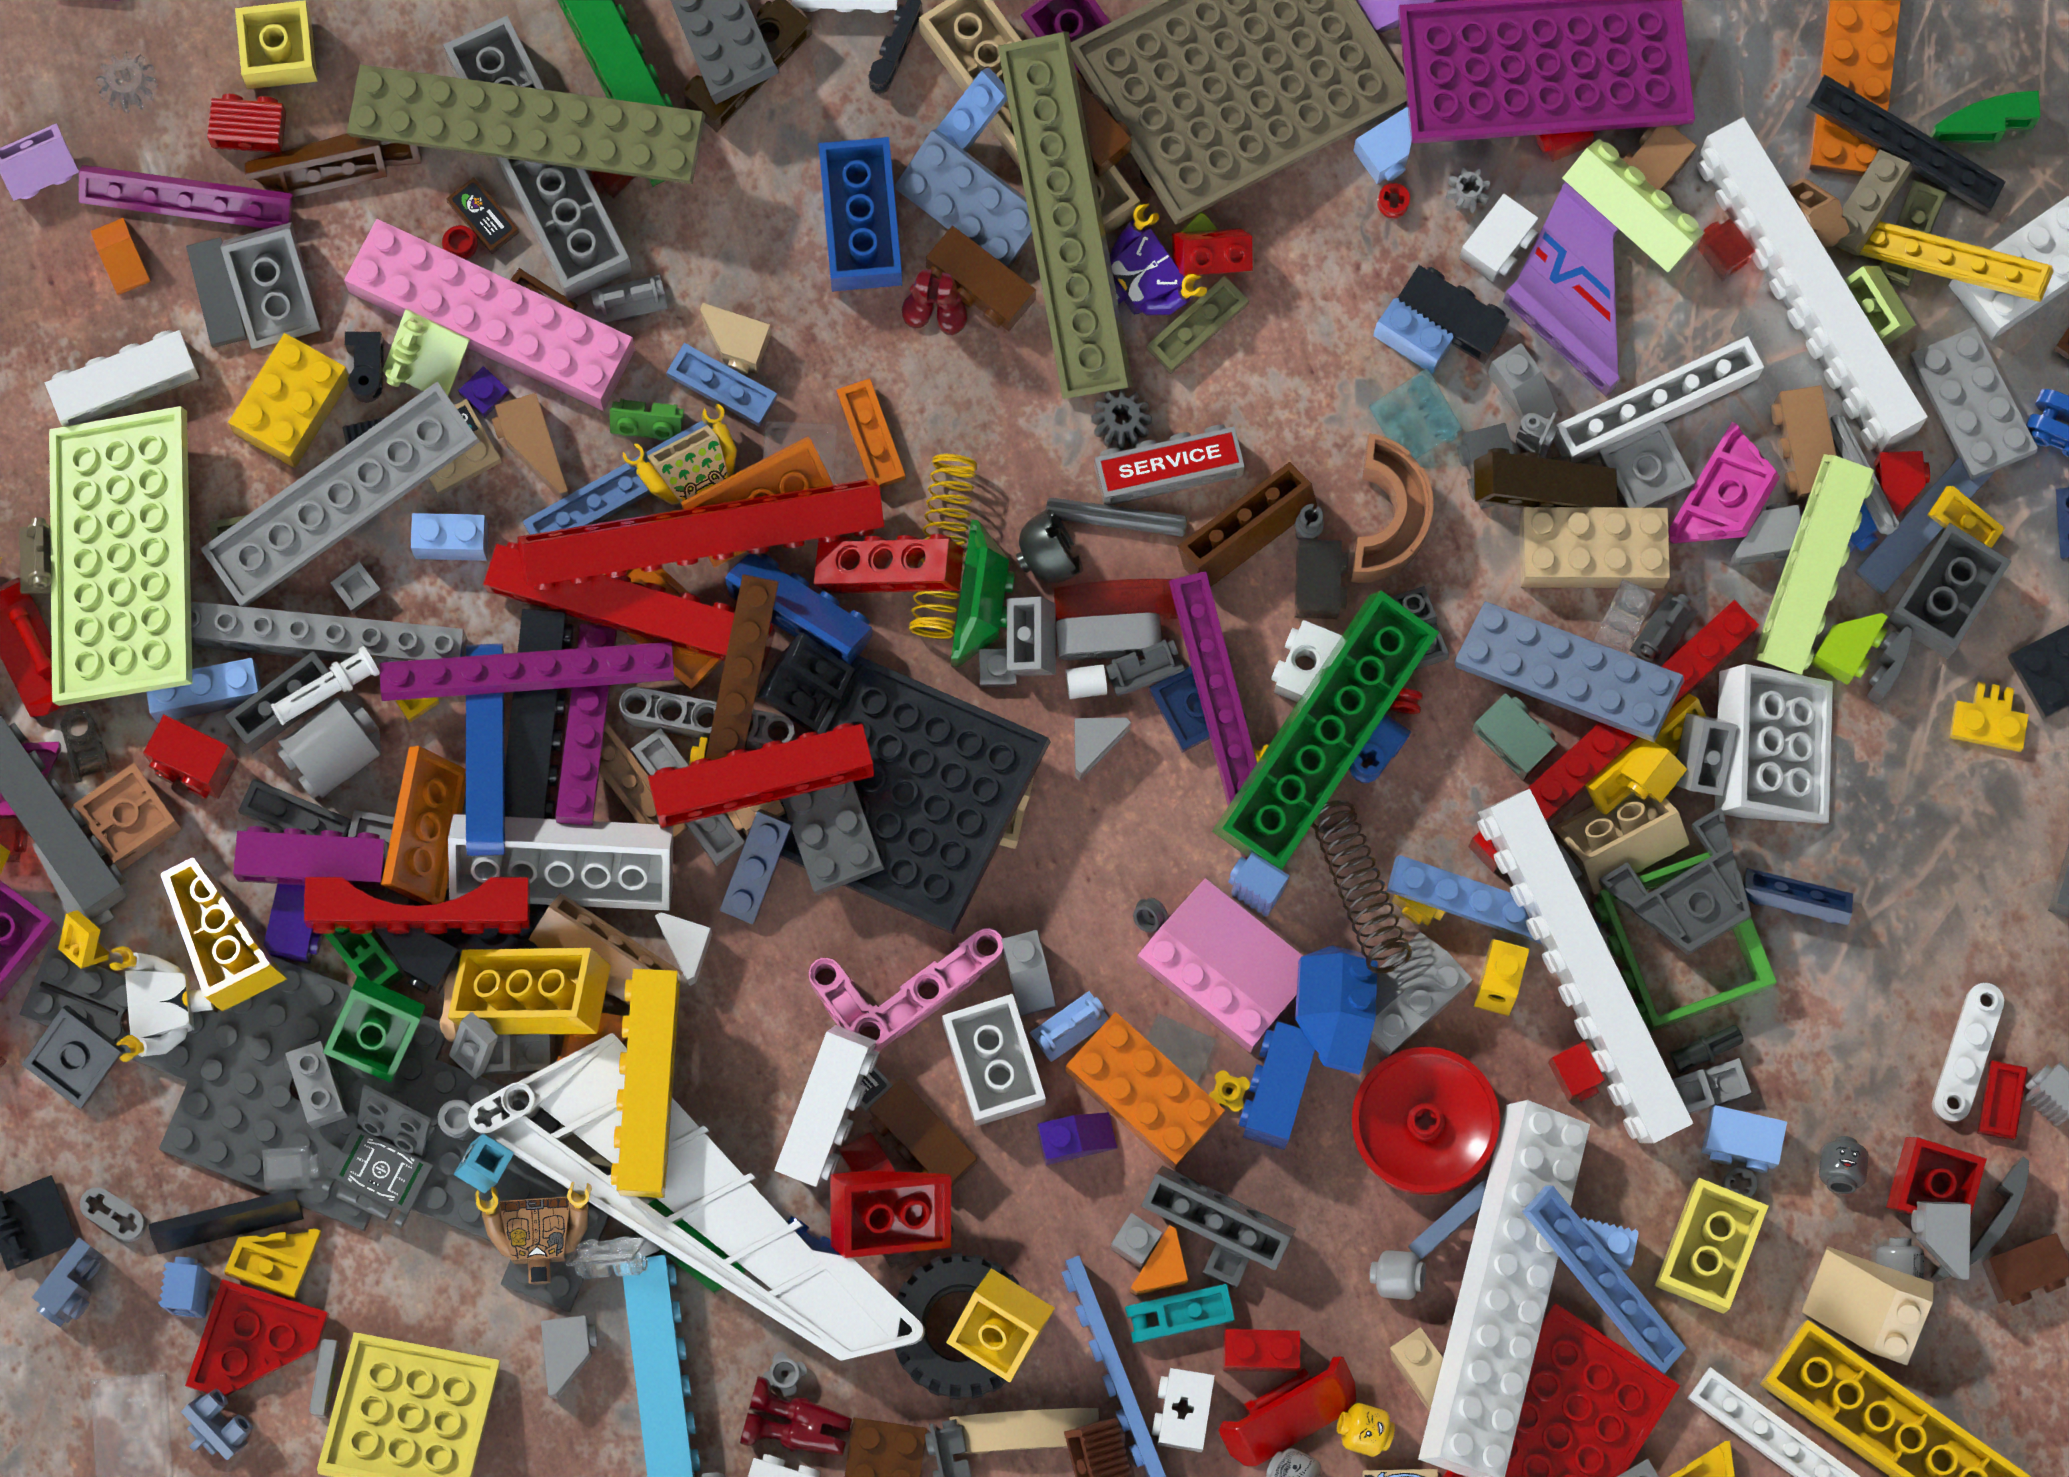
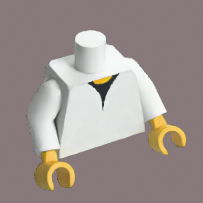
(158, 1004)

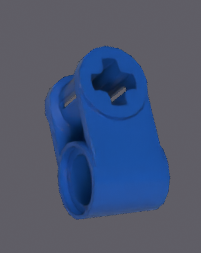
(1381, 748)

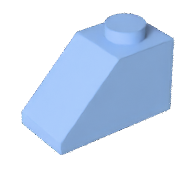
(1385, 147)

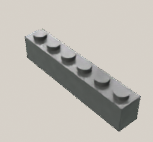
(55, 827)

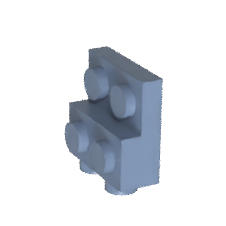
(61, 1292)

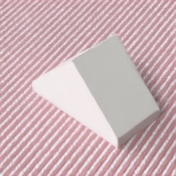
(687, 942)

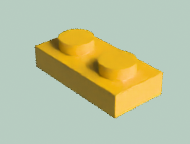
(1963, 513)

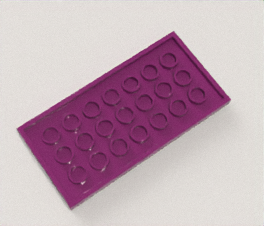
(1543, 67)

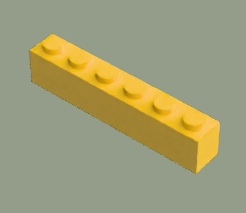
(647, 1083)

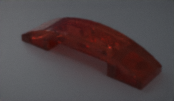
(1115, 598)

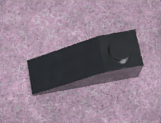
(421, 957)

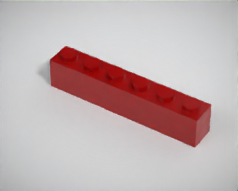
(761, 775)

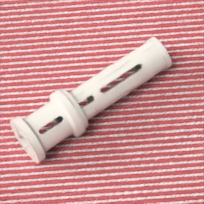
(341, 677)

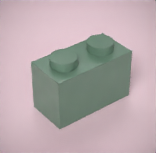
(1515, 736)

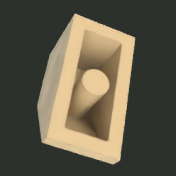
(737, 338)

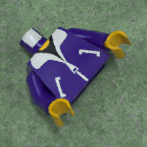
(1146, 273)

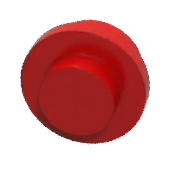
(460, 241)

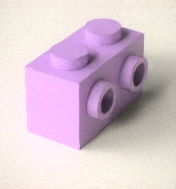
(36, 163)

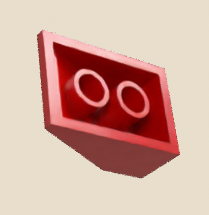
(889, 1212)

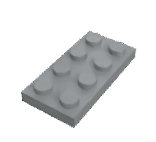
(1973, 403)

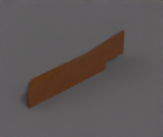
(329, 164)

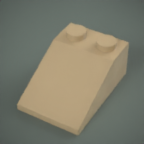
(1869, 1304)

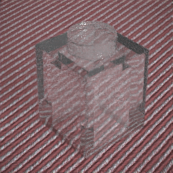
(290, 1168)

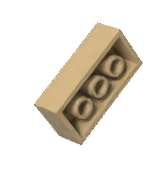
(1593, 547)

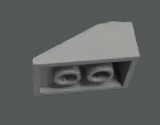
(271, 285)

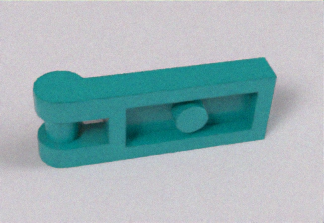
(1181, 1313)

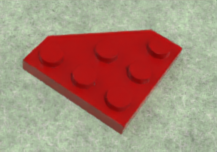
(251, 1338)

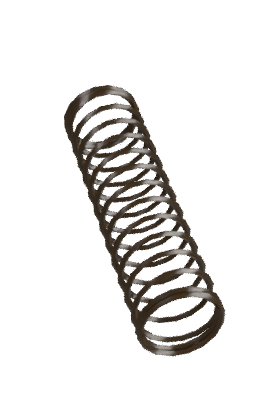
(1384, 945)

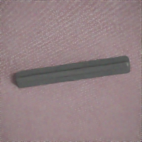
(1118, 517)

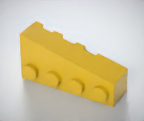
(219, 941)

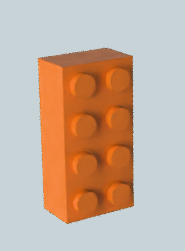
(1144, 1090)

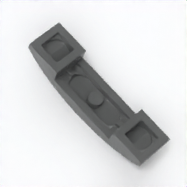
(2011, 1188)

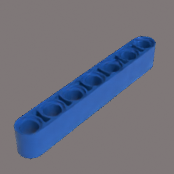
(485, 767)

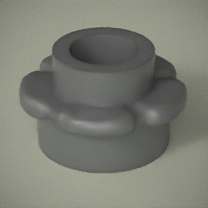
(1150, 914)

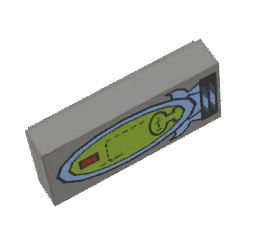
(325, 1378)

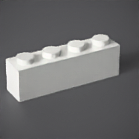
(121, 379)

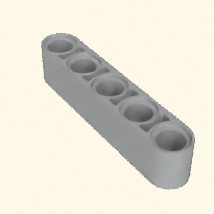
(692, 710)

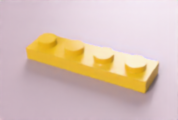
(1610, 785)

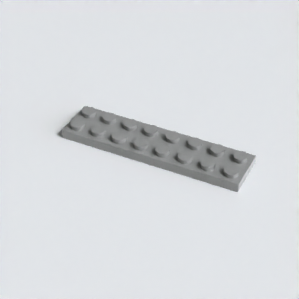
(340, 495)

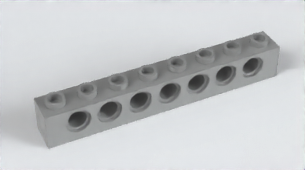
(327, 635)

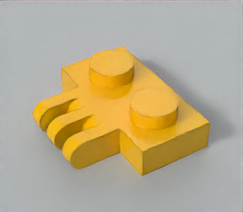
(1989, 720)

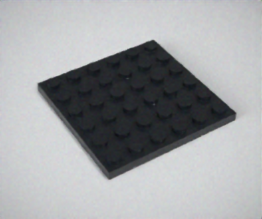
(937, 793)

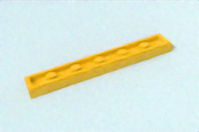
(1958, 261)

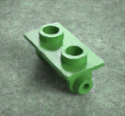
(630, 419)

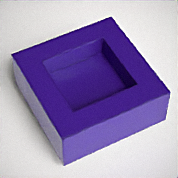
(484, 391)

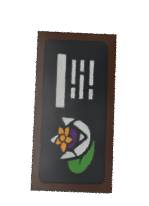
(482, 215)

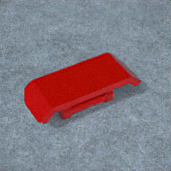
(26, 649)
(1289, 1413)

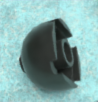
(1047, 549)

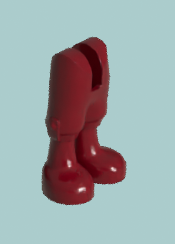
(921, 302)
(805, 1426)

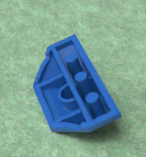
(1337, 1005)

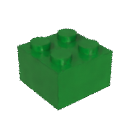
(374, 1029)

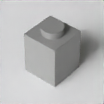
(1136, 1240)

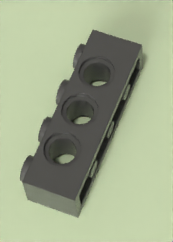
(1218, 1217)

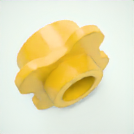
(1238, 1085)

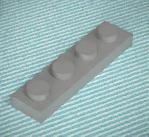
(713, 833)

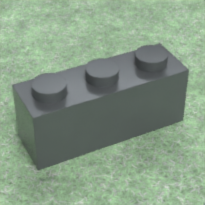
(255, 719)

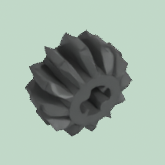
(1116, 406)

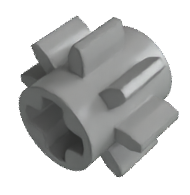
(1473, 197)

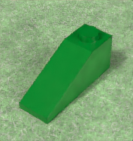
(365, 957)

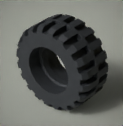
(918, 1296)

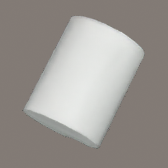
(1086, 681)

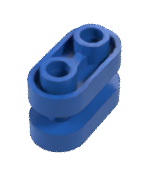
(2045, 427)

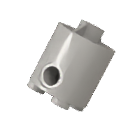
(331, 746)

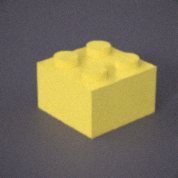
(276, 44)

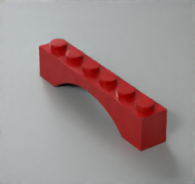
(494, 904)

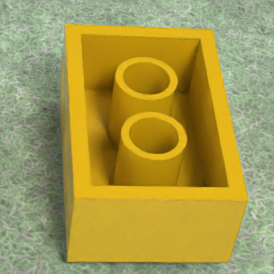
(289, 400)

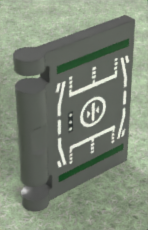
(378, 1176)

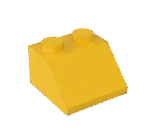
(1000, 1325)

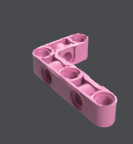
(906, 1007)

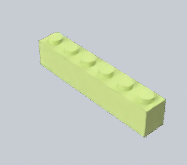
(1813, 564)

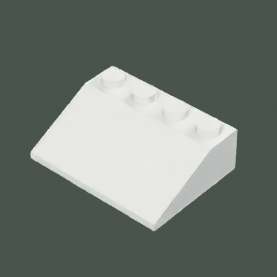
(1779, 745)

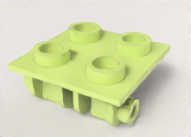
(424, 354)

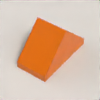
(120, 256)
(1163, 1268)

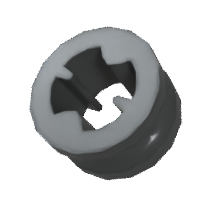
(1745, 1174)

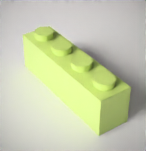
(1633, 204)

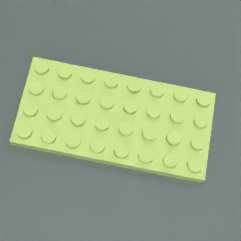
(120, 556)

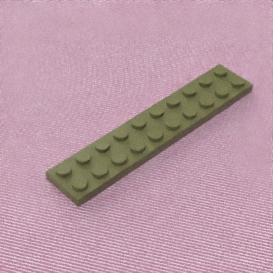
(526, 124)
(1065, 215)

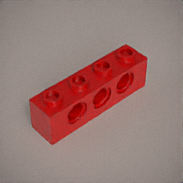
(938, 573)

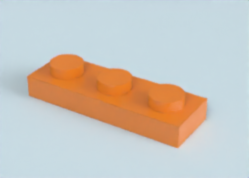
(870, 433)

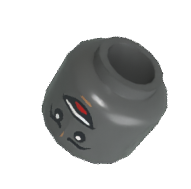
(1843, 1165)

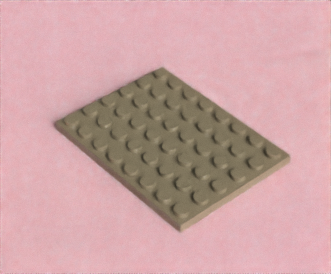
(1236, 88)

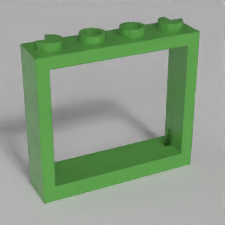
(1745, 934)

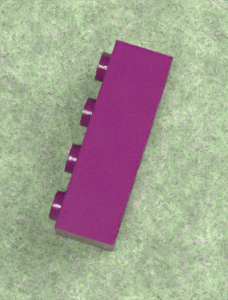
(294, 855)

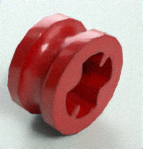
(1384, 205)
(1407, 701)

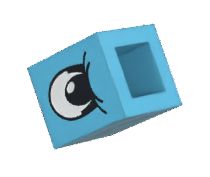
(483, 1163)

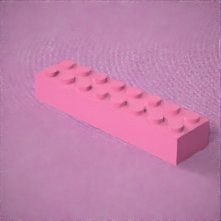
(493, 312)

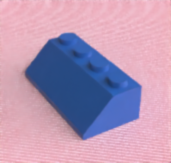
(804, 610)

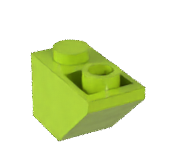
(1846, 646)

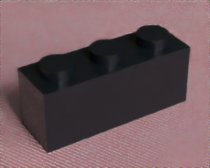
(1473, 324)

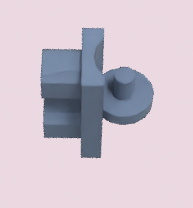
(213, 1429)

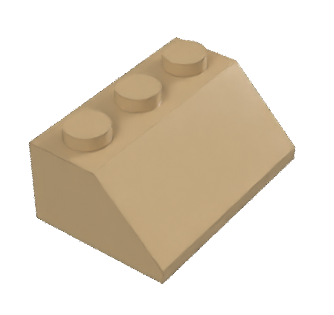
(1631, 833)

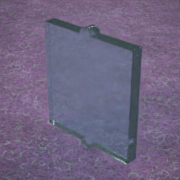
(1182, 1045)

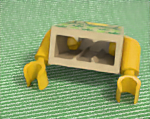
(690, 462)

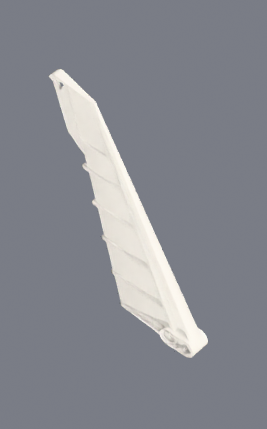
(812, 1291)

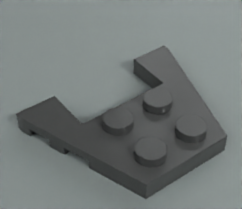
(1696, 903)

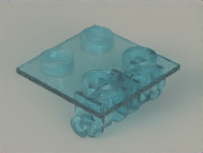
(1417, 415)

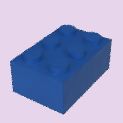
(1277, 1086)

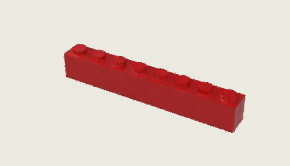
(622, 606)

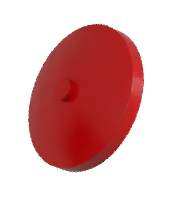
(1425, 1120)

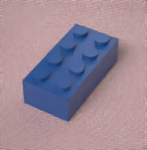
(860, 214)

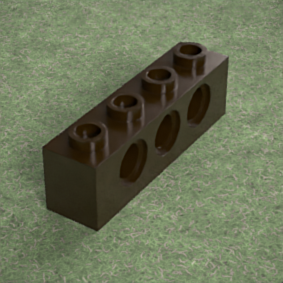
(792, 32)

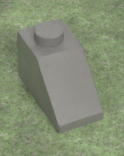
(1522, 383)
(1769, 536)
(1028, 972)
(1945, 1234)
(566, 1350)

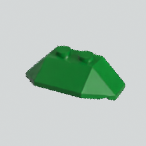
(982, 596)

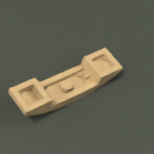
(1021, 1428)

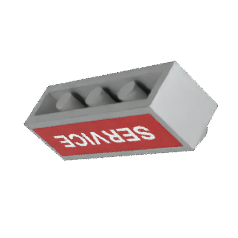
(1168, 465)

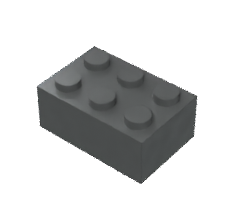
(1949, 590)

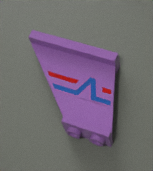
(1570, 288)

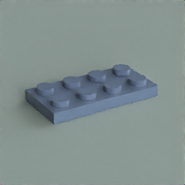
(968, 196)

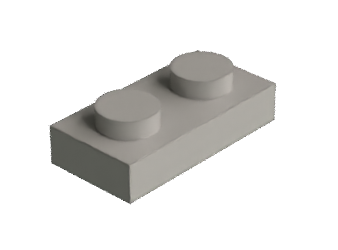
(473, 1045)

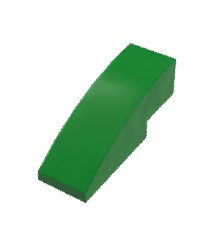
(1989, 119)

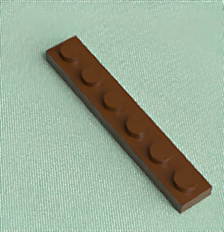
(742, 666)

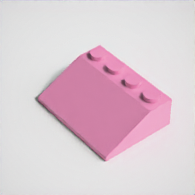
(1224, 964)

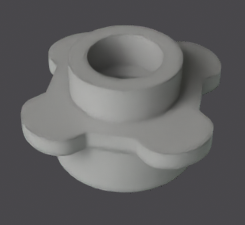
(794, 1370)

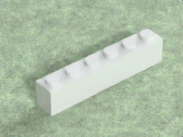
(1659, 400)

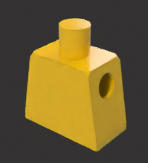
(1501, 977)

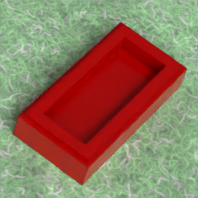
(2002, 1100)

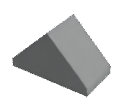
(1094, 740)

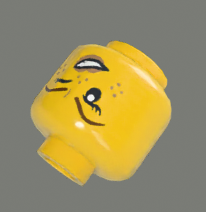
(1366, 1429)

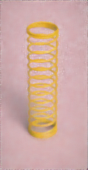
(933, 622)

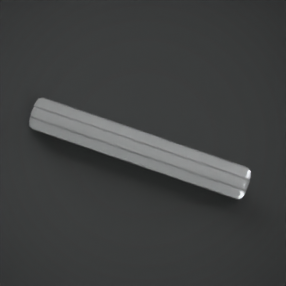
(1849, 449)

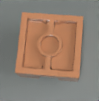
(127, 817)

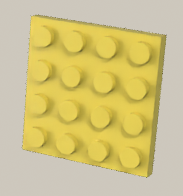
(407, 1411)

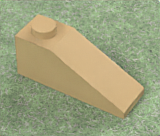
(1419, 1364)

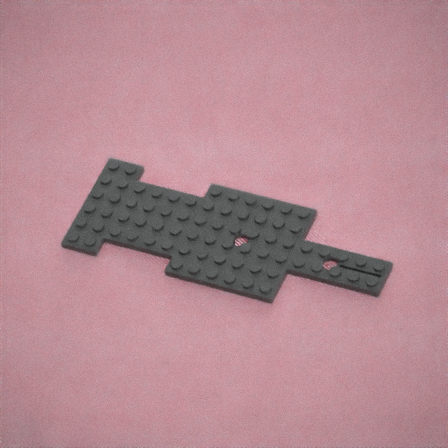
(244, 1103)

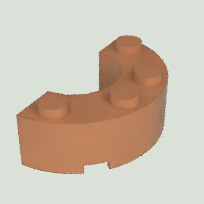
(1412, 499)

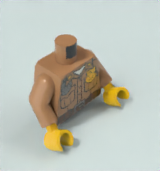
(536, 1229)

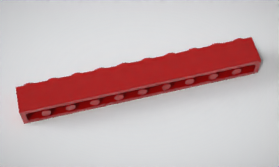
(700, 533)
(1603, 743)

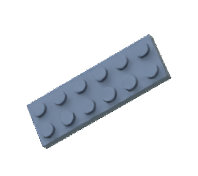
(1569, 671)

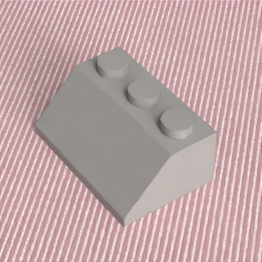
(1415, 993)

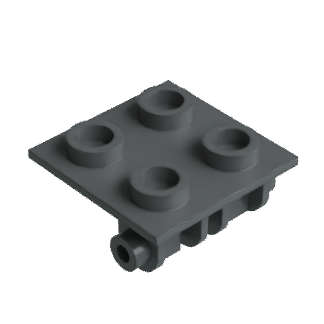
(394, 1121)

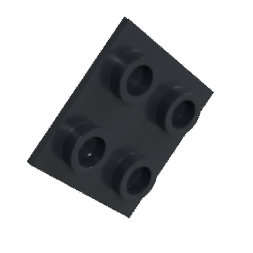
(33, 1223)

